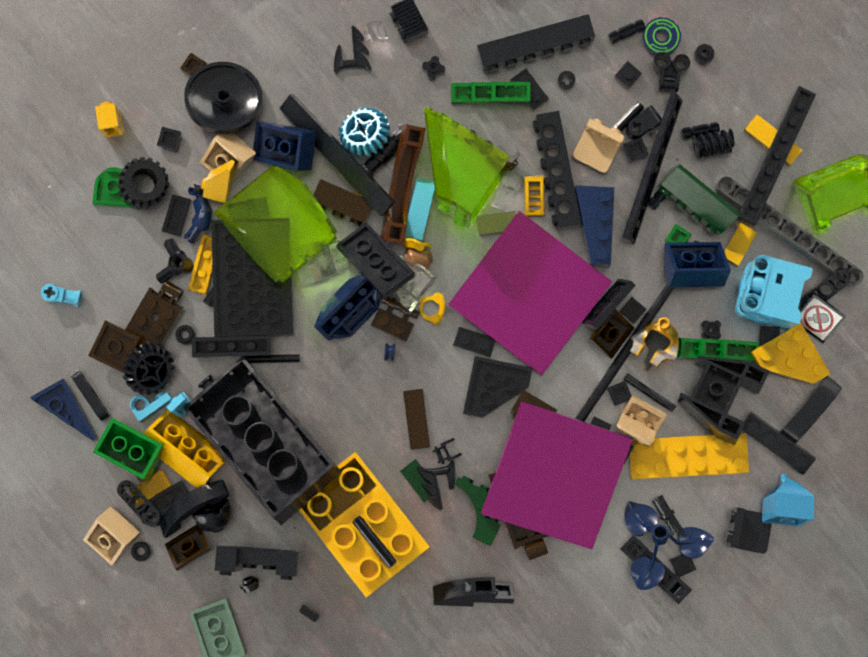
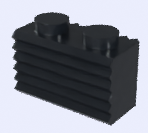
(409, 20)

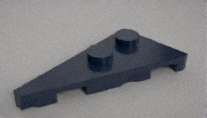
(61, 402)

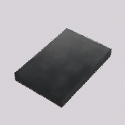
(608, 303)

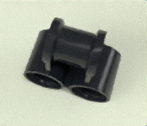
(670, 73)

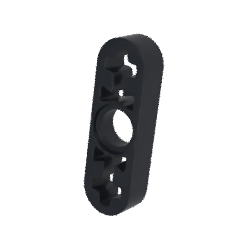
(834, 276)
(90, 395)
(134, 490)

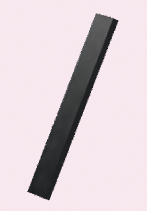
(338, 156)
(776, 156)
(652, 168)

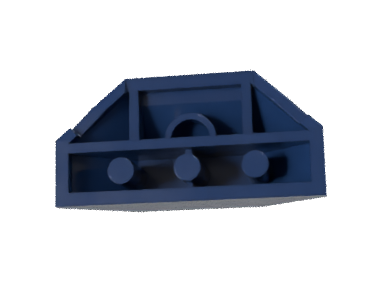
(348, 309)

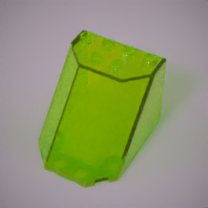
(462, 167)

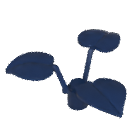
(643, 518)

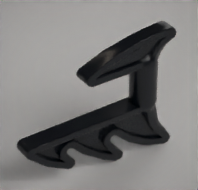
(359, 59)
(430, 476)

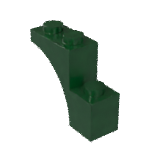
(487, 527)

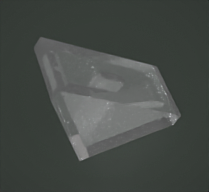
(508, 190)

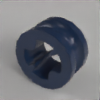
(389, 352)

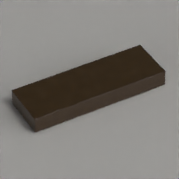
(416, 419)

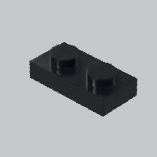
(537, 95)
(474, 342)

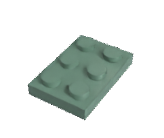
(217, 630)

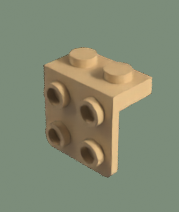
(598, 145)
(641, 420)

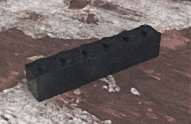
(536, 43)

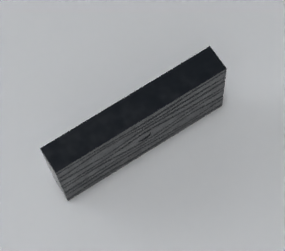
(262, 440)

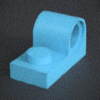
(150, 409)

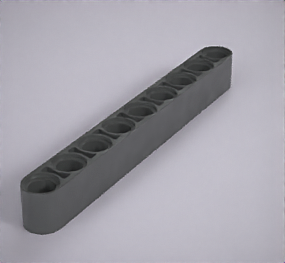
(798, 233)

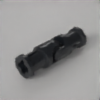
(388, 150)

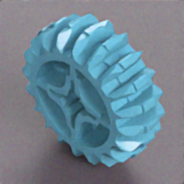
(375, 127)

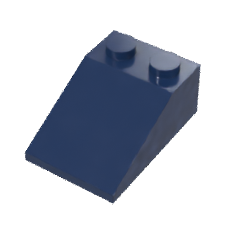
(284, 146)

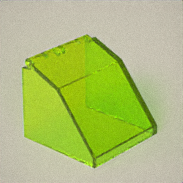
(277, 222)

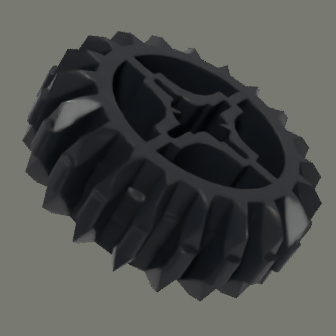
(137, 370)

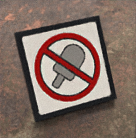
(820, 318)

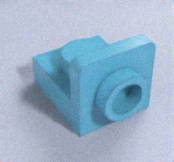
(177, 404)

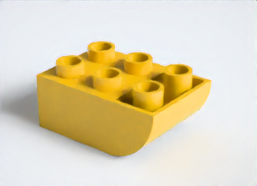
(361, 494)

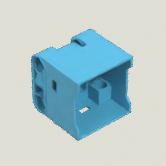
(771, 292)

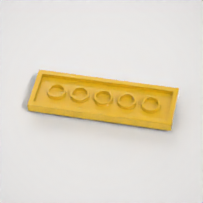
(688, 457)

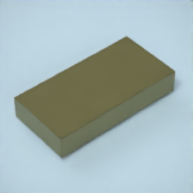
(494, 223)

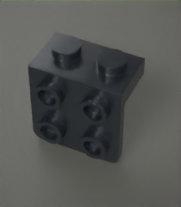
(748, 531)

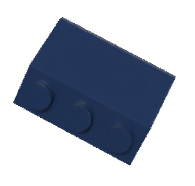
(695, 264)

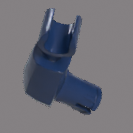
(202, 214)

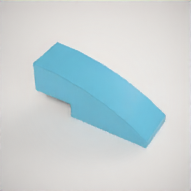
(419, 209)

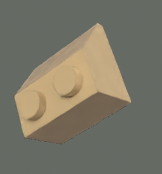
(227, 148)
(111, 535)

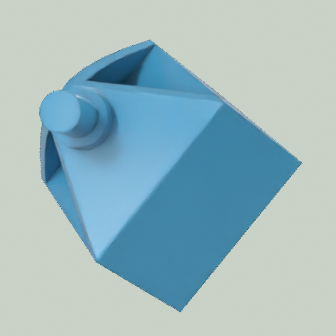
(788, 504)

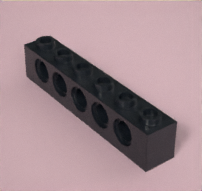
(552, 122)

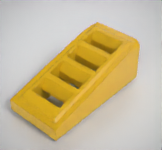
(538, 212)

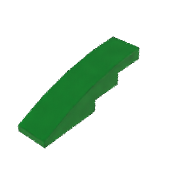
(490, 92)
(723, 349)

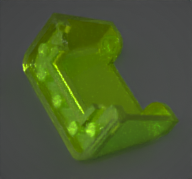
(834, 191)

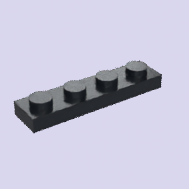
(778, 443)

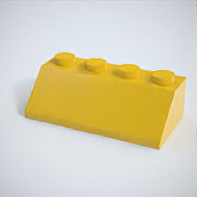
(186, 449)

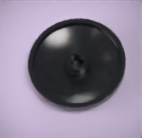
(223, 97)

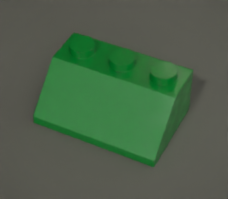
(129, 449)

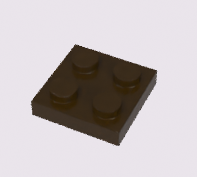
(113, 345)

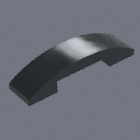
(811, 409)
(190, 503)
(670, 584)

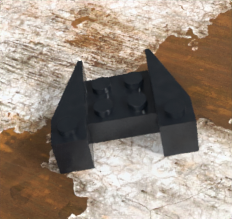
(717, 392)
(235, 558)

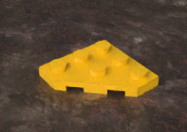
(792, 356)

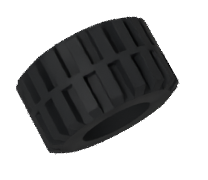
(149, 168)

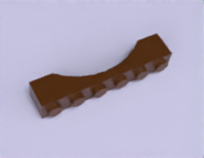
(405, 163)

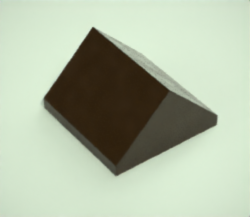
(611, 334)
(188, 547)

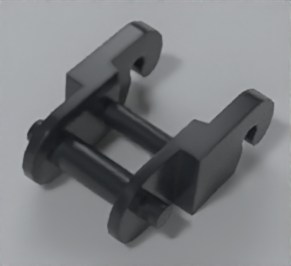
(443, 445)

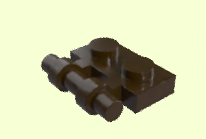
(393, 324)

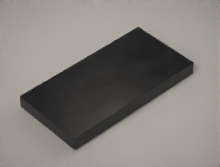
(375, 260)

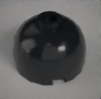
(215, 517)

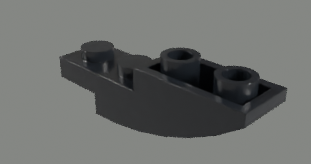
(471, 590)

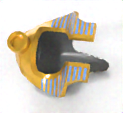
(662, 343)

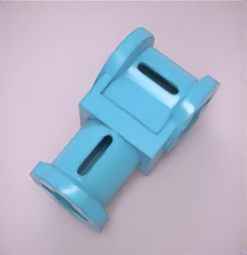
(61, 295)

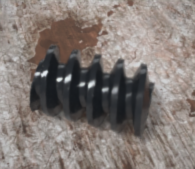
(713, 143)

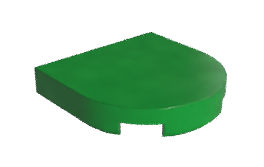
(106, 189)

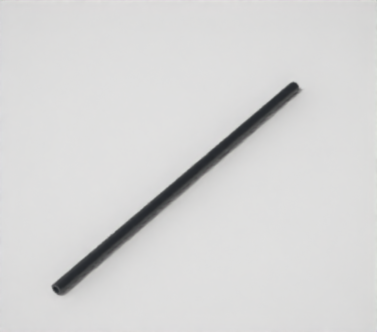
(623, 354)

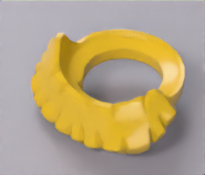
(415, 244)
(436, 318)

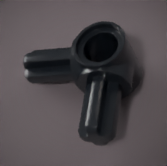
(175, 258)

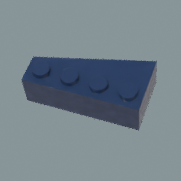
(596, 215)

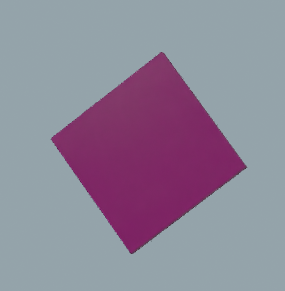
(530, 293)
(556, 475)

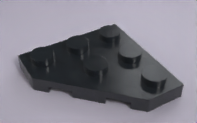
(493, 385)

